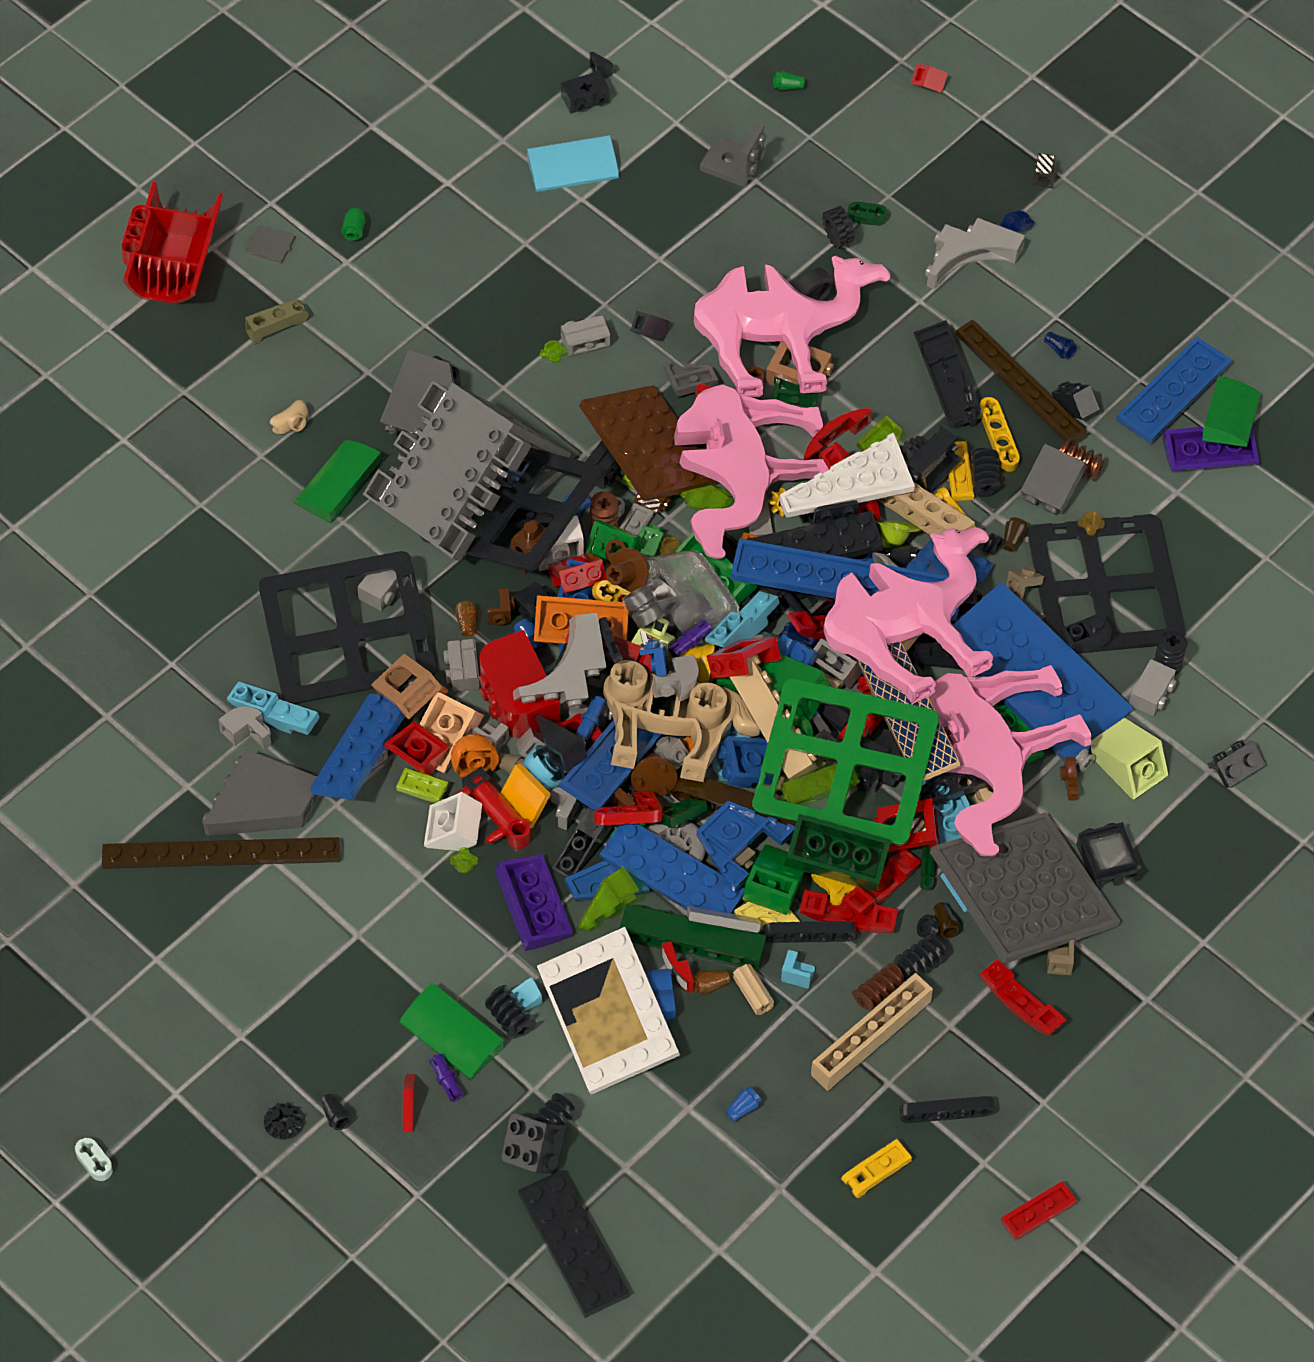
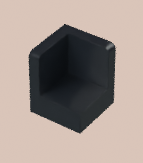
(649, 325)

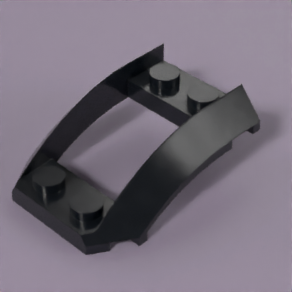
(934, 653)

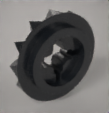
(276, 1129)

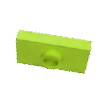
(422, 786)

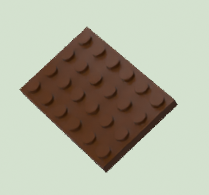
(640, 437)

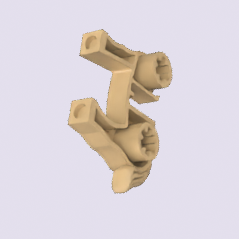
(703, 716)

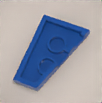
(585, 883)

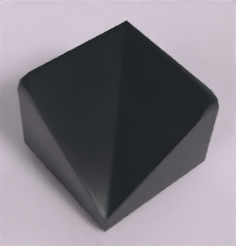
(601, 64)

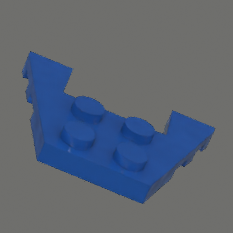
(731, 832)

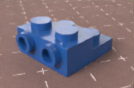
(743, 760)

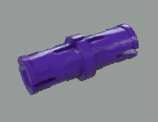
(690, 639)
(446, 1077)

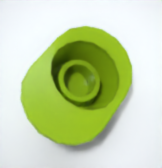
(895, 532)

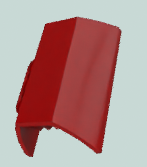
(166, 249)

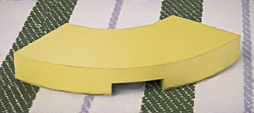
(764, 914)

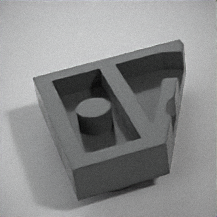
(686, 378)

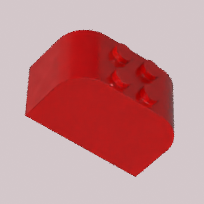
(505, 667)

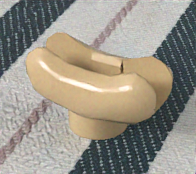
(290, 419)

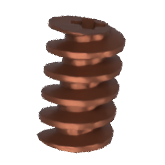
(1093, 464)
(604, 507)
(878, 987)

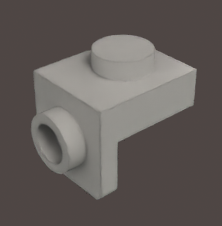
(671, 749)

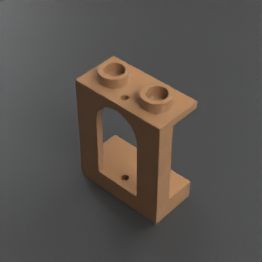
(777, 369)
(416, 694)

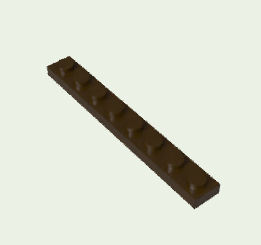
(1021, 382)

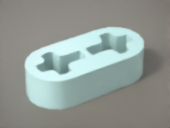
(97, 1156)

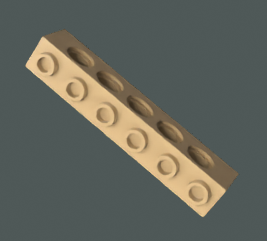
(927, 511)

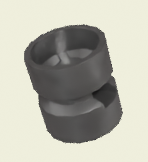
(642, 605)

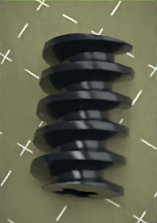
(985, 471)
(1171, 650)
(919, 956)
(508, 1012)
(556, 1110)

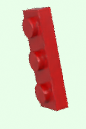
(1038, 1210)

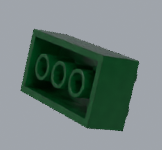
(837, 852)

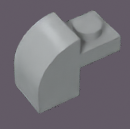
(679, 681)
(245, 722)

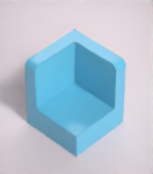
(796, 972)

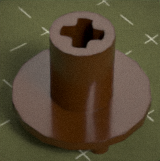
(628, 569)
(654, 775)

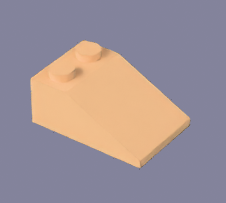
(449, 722)

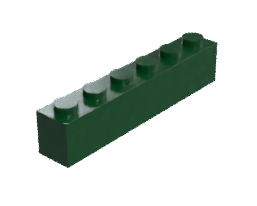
(693, 938)

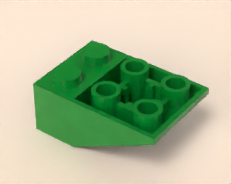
(771, 882)

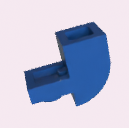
(796, 648)

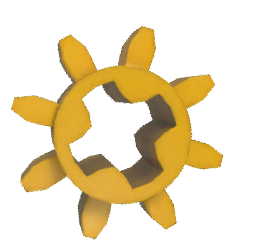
(775, 502)

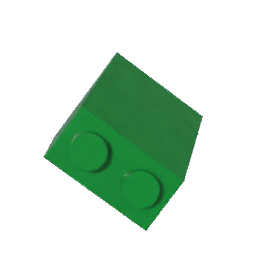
(788, 668)

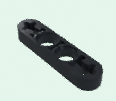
(952, 783)
(809, 931)
(947, 1109)

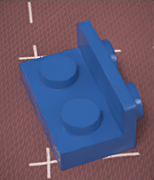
(659, 659)

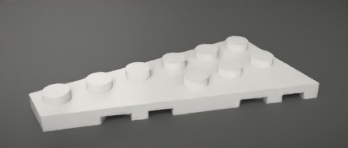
(861, 477)

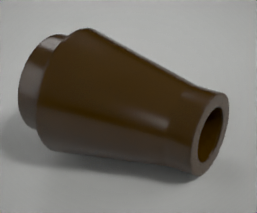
(1014, 531)
(948, 923)

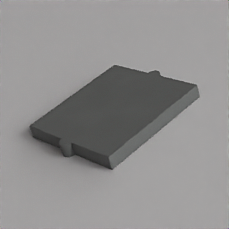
(270, 244)

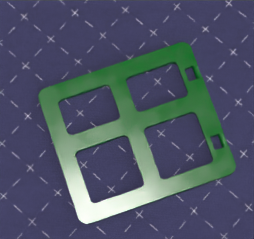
(848, 755)

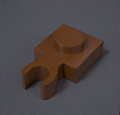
(1069, 775)

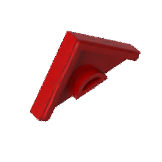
(408, 1102)

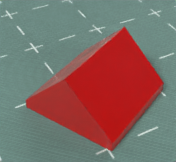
(418, 748)

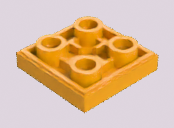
(525, 794)

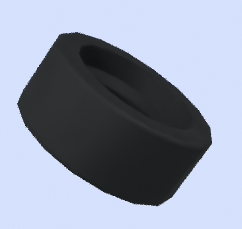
(816, 284)

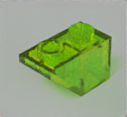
(708, 498)

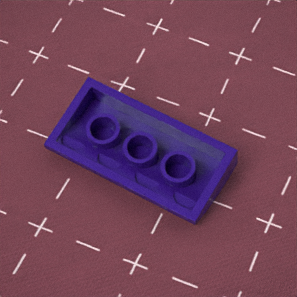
(1188, 451)
(533, 901)

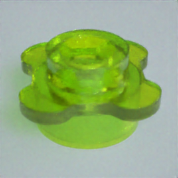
(553, 346)
(463, 866)

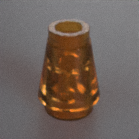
(466, 617)
(710, 980)

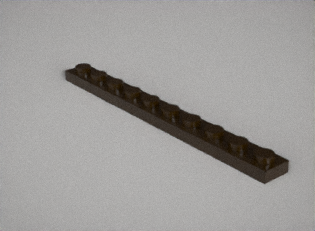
(220, 853)

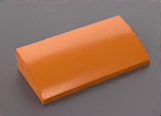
(555, 612)

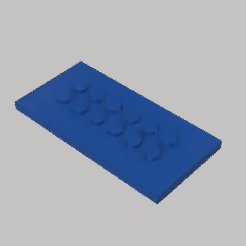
(1026, 643)

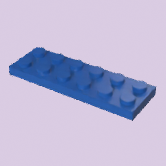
(1173, 390)
(358, 749)
(595, 778)
(669, 870)

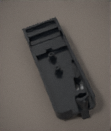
(948, 375)

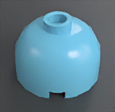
(542, 769)

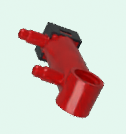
(480, 788)

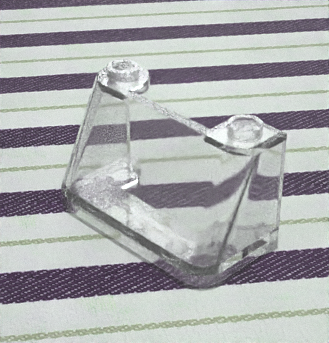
(696, 587)

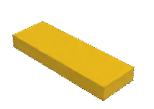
(960, 478)

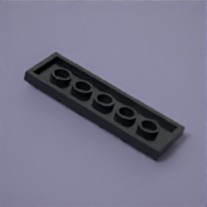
(838, 537)
(573, 1243)

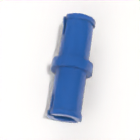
(590, 718)

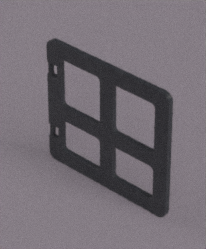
(519, 497)
(1100, 585)
(347, 633)

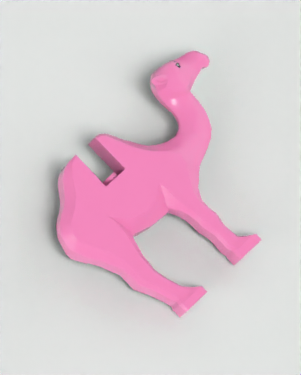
(778, 315)
(737, 456)
(906, 609)
(990, 748)

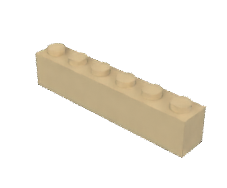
(763, 706)
(871, 1032)

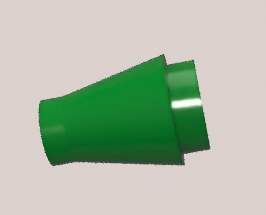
(787, 81)

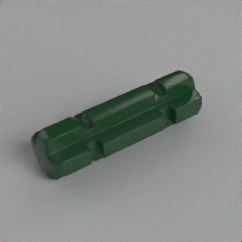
(927, 869)

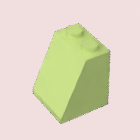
(1130, 757)

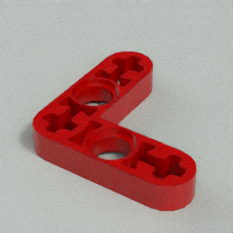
(646, 811)

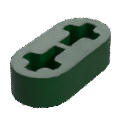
(867, 213)

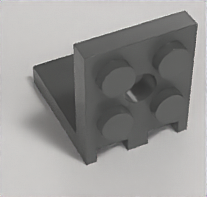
(744, 157)

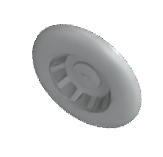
(687, 831)

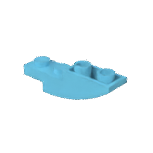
(745, 623)
(274, 711)

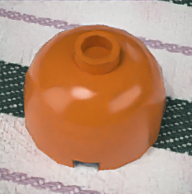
(473, 752)

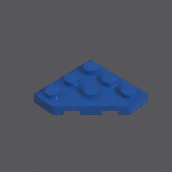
(928, 562)

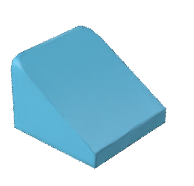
(528, 994)

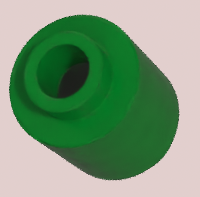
(353, 224)

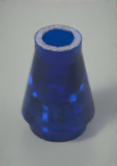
(1061, 345)

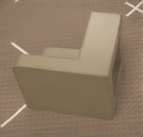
(1061, 959)

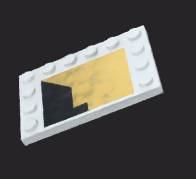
(608, 1010)

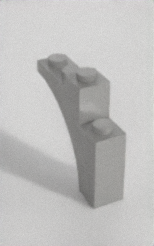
(979, 243)
(582, 656)

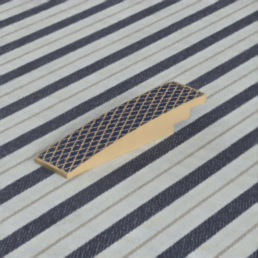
(905, 733)

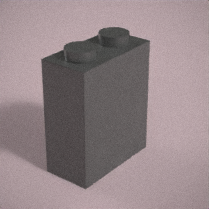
(1053, 479)

